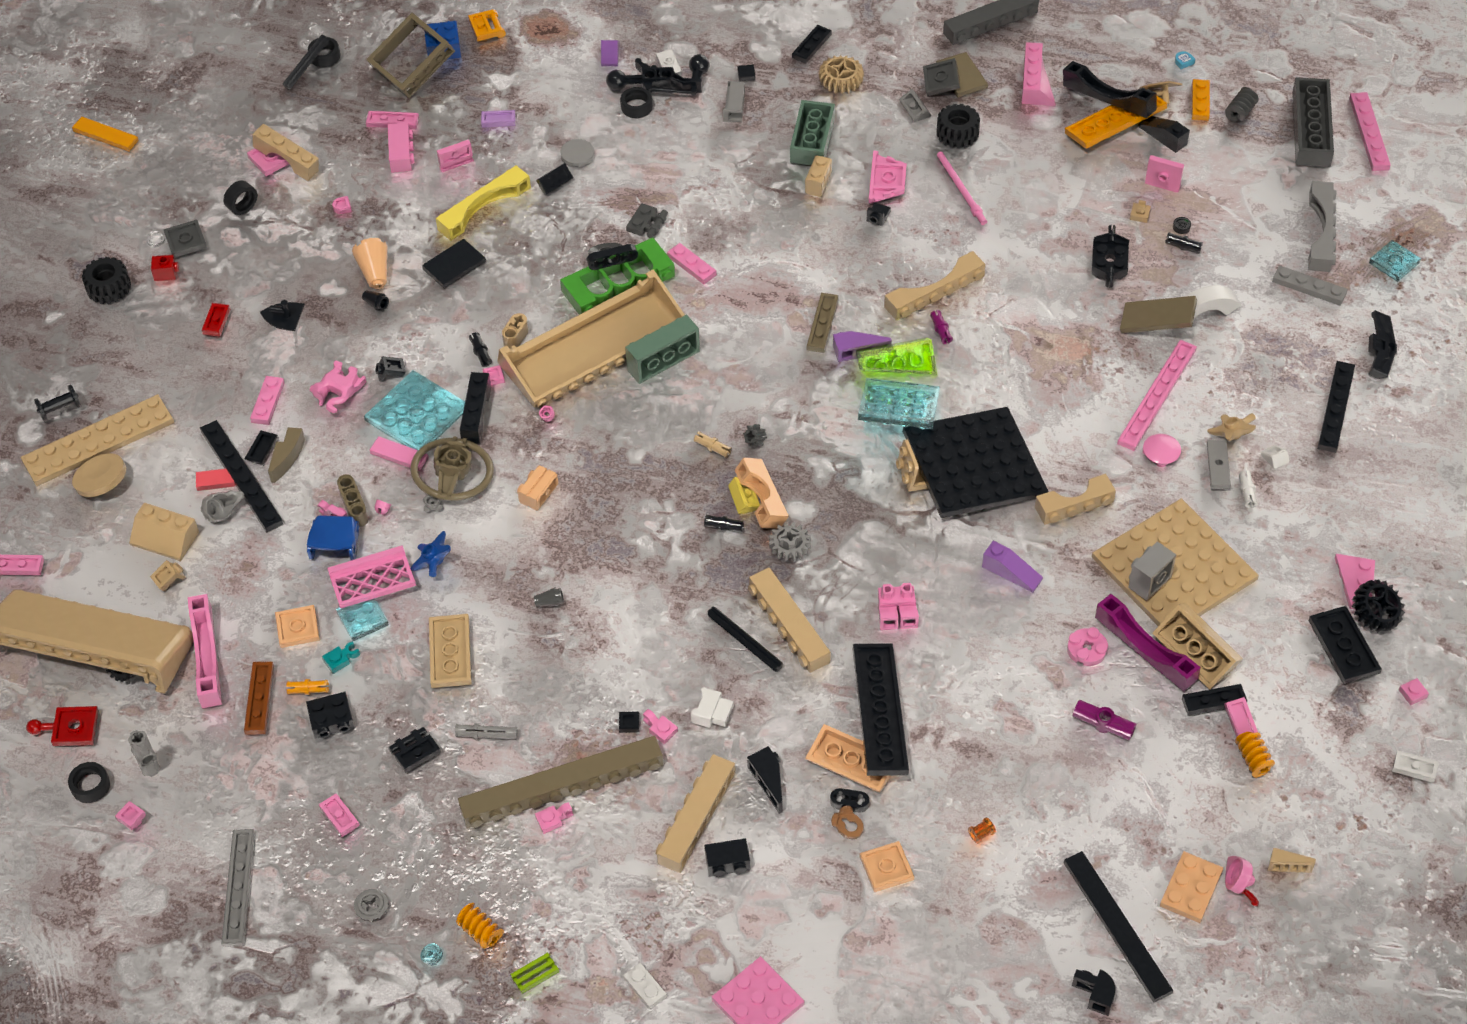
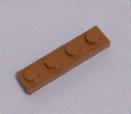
(258, 698)

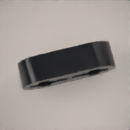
(849, 798)

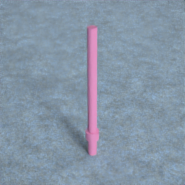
(975, 209)

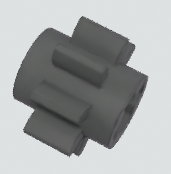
(755, 435)

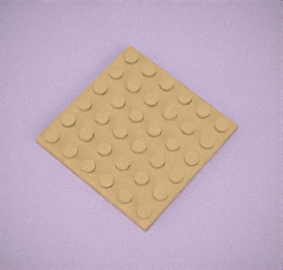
(1204, 565)

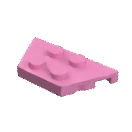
(886, 178)

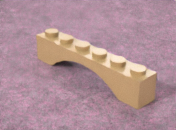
(908, 300)

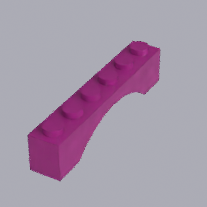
(1172, 665)

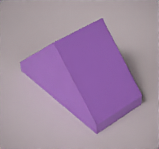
(609, 52)

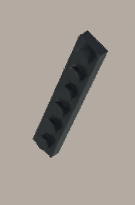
(1336, 407)

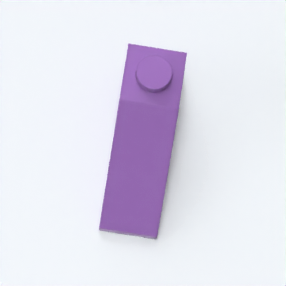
(847, 343)
(1010, 566)

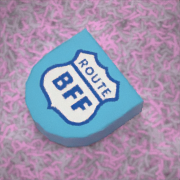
(1184, 59)

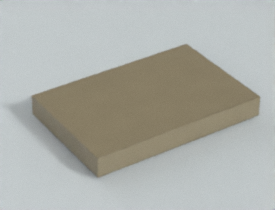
(969, 75)

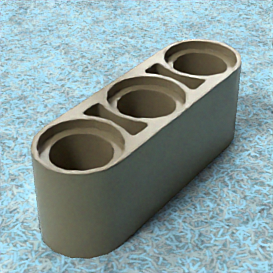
(352, 499)

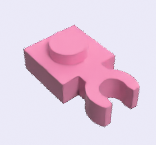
(331, 510)

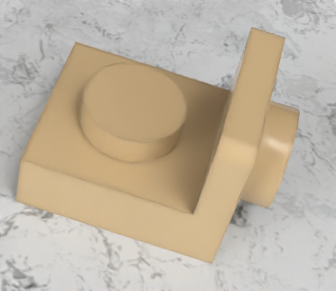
(167, 574)

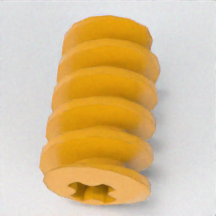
(1254, 753)
(478, 926)

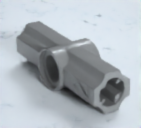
(143, 753)

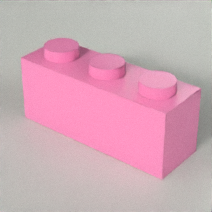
(400, 147)

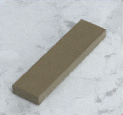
(822, 322)

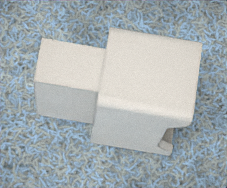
(712, 709)

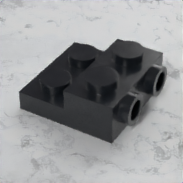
(330, 715)

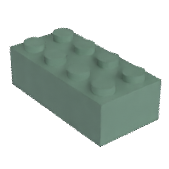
(812, 131)
(662, 349)

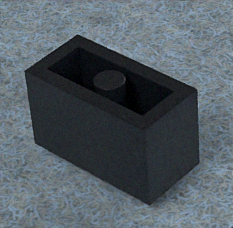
(727, 857)

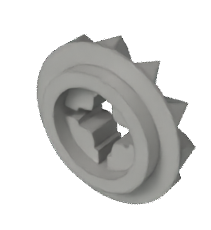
(368, 897)

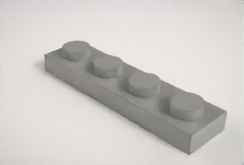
(1309, 285)

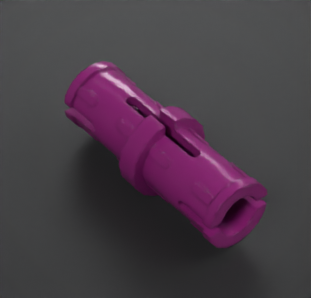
(941, 327)

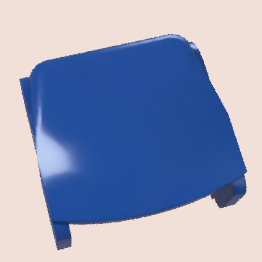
(333, 534)

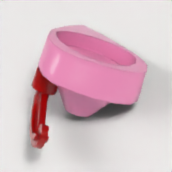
(1240, 876)

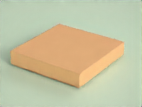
(297, 626)
(886, 866)

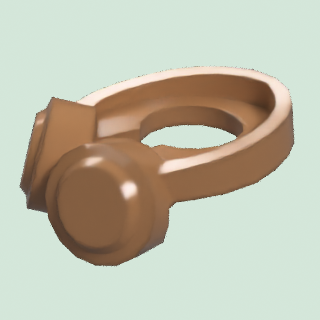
(846, 812)

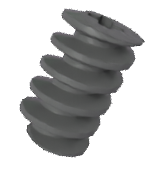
(1241, 104)

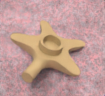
(1233, 427)

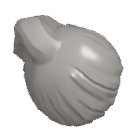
(219, 506)

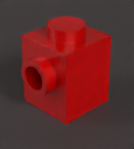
(164, 267)

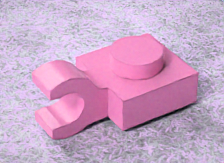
(661, 728)
(551, 818)

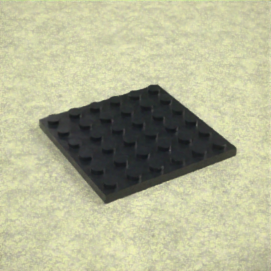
(975, 462)

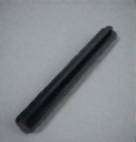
(745, 639)

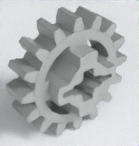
(789, 541)

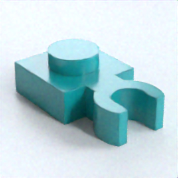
(338, 658)

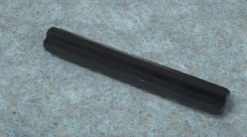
(305, 62)

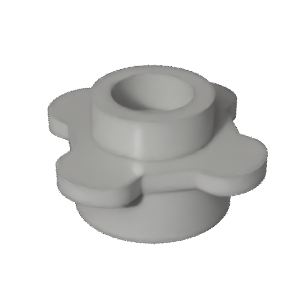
(428, 500)

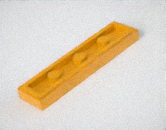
(105, 134)

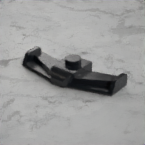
(1382, 345)

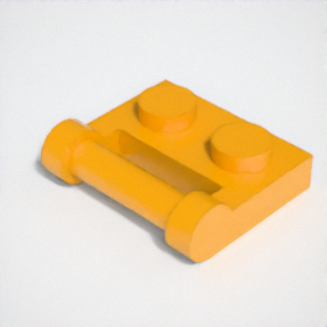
(481, 25)

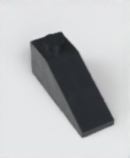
(1166, 131)
(766, 771)

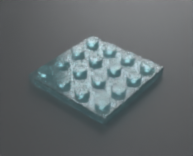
(899, 403)
(415, 411)

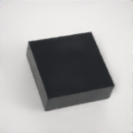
(746, 72)
(629, 722)

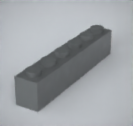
(987, 18)

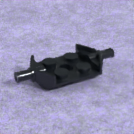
(1110, 247)

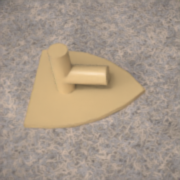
(1164, 92)

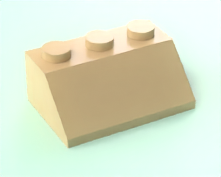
(163, 531)

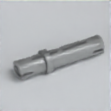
(466, 731)

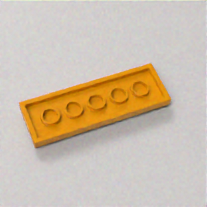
(1106, 124)

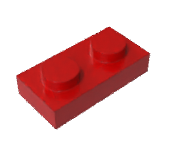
(216, 319)

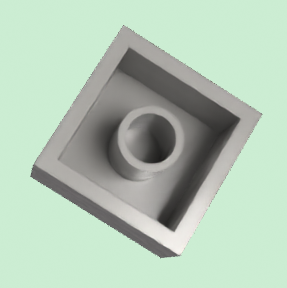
(1151, 570)

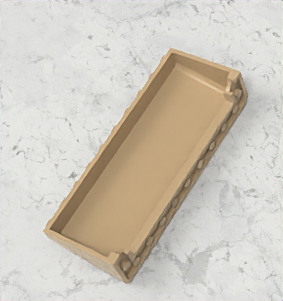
(588, 342)
(95, 636)

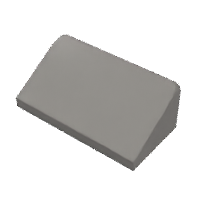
(914, 106)

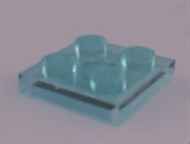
(1394, 260)
(362, 618)

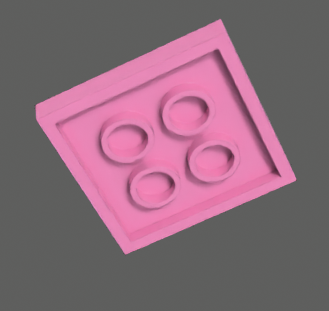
(758, 996)

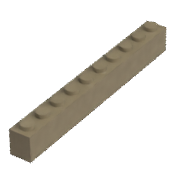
(560, 782)

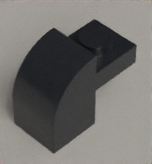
(1101, 989)

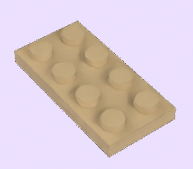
(449, 651)

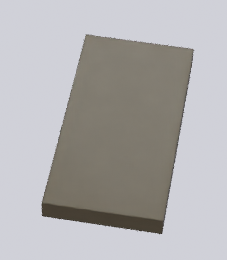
(1158, 314)

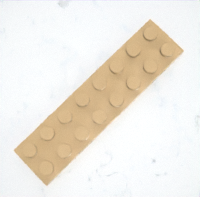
(97, 439)

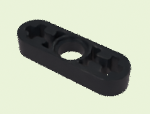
(595, 259)

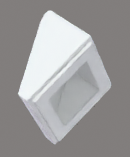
(1276, 456)

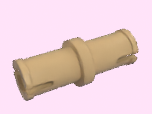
(712, 444)

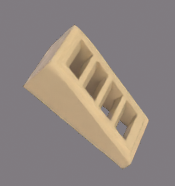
(1290, 862)

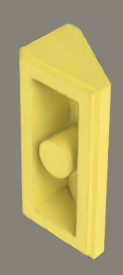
(743, 497)

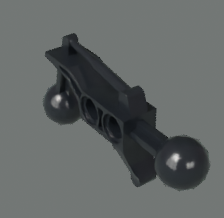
(662, 78)

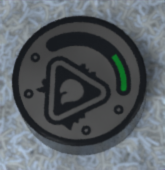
(1181, 225)

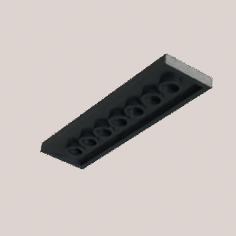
(880, 710)

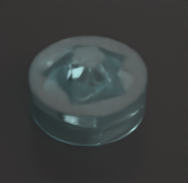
(431, 954)

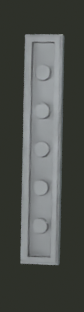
(238, 888)

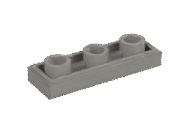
(1218, 464)

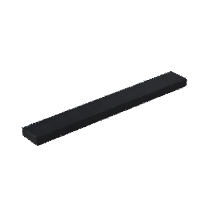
(1118, 927)

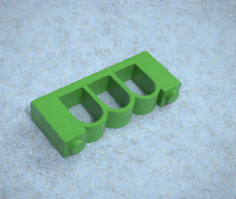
(582, 299)

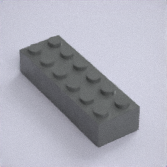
(1312, 122)

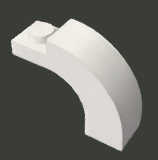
(1215, 298)

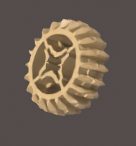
(841, 74)

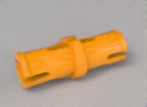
(307, 687)

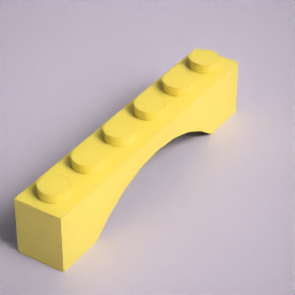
(509, 184)

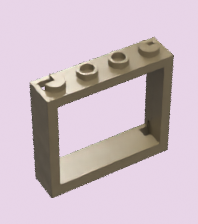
(425, 69)

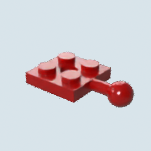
(64, 719)

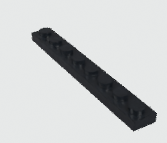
(242, 476)

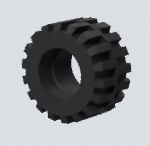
(958, 125)
(106, 280)

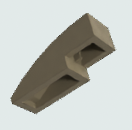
(286, 453)

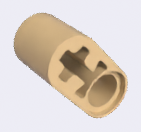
(515, 330)

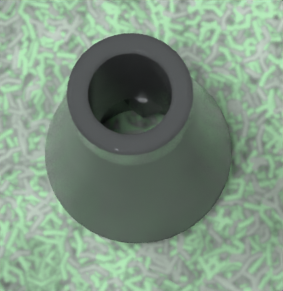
(552, 597)

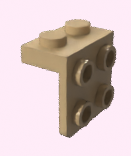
(909, 468)

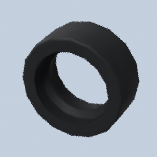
(328, 59)
(636, 111)
(234, 192)
(90, 795)

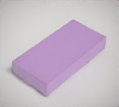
(498, 118)

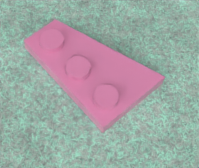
(1354, 572)

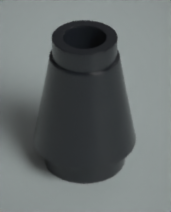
(375, 299)

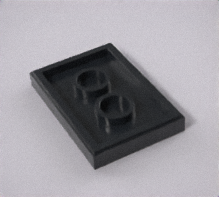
(454, 263)

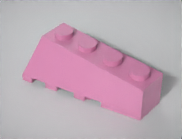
(1035, 80)

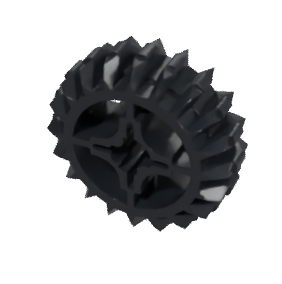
(1373, 608)

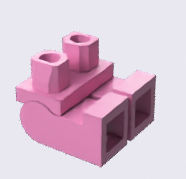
(897, 598)

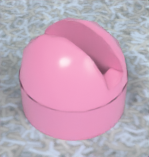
(549, 410)
(382, 505)

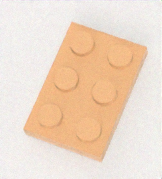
(1191, 887)

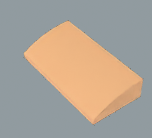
(843, 756)

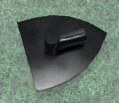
(283, 315)

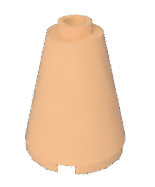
(372, 260)

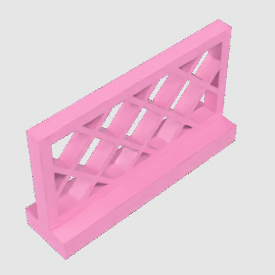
(368, 566)

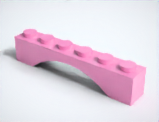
(205, 651)

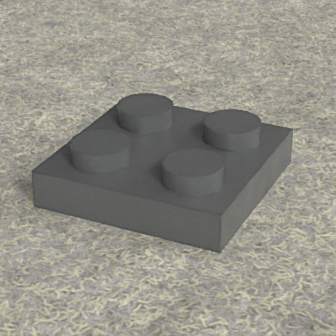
(941, 77)
(185, 238)

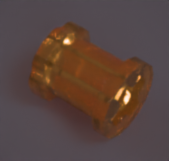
(981, 830)

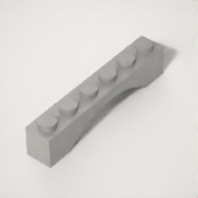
(1321, 201)

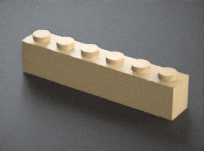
(789, 620)
(696, 813)

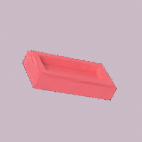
(213, 479)

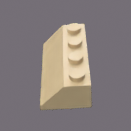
(1190, 635)

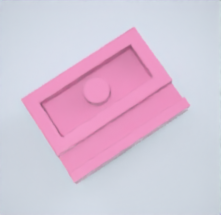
(455, 155)

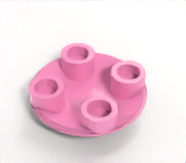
(1161, 449)

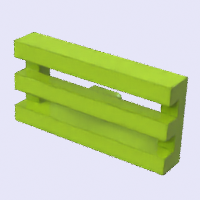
(529, 967)

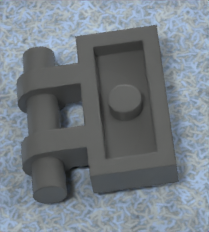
(642, 219)

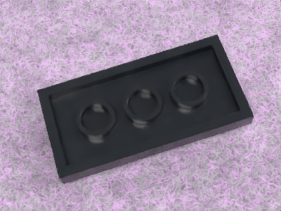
(1344, 644)

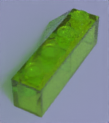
(902, 357)

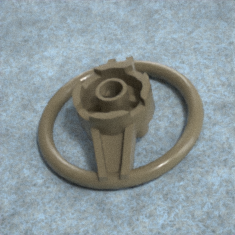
(451, 464)

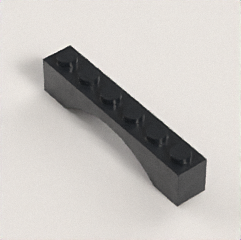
(1081, 79)

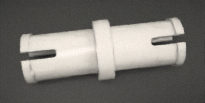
(1247, 489)

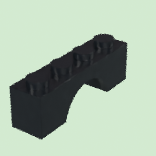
(472, 418)

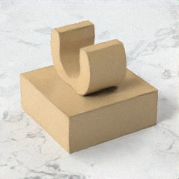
(1140, 211)

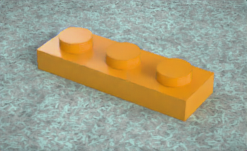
(1200, 99)

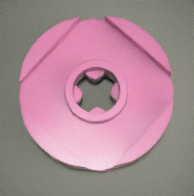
(1083, 655)

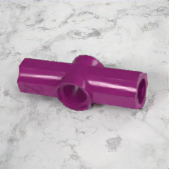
(1114, 723)

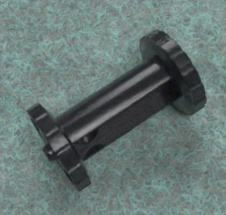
(57, 403)

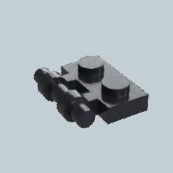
(418, 752)

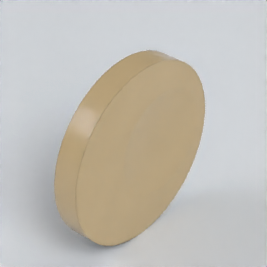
(99, 475)

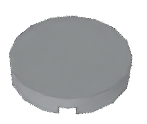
(577, 153)

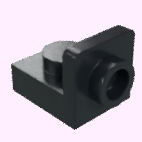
(878, 214)
(390, 366)

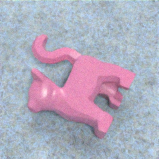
(339, 384)

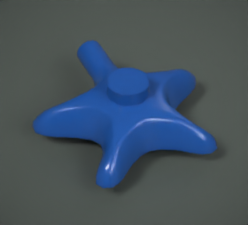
(432, 555)

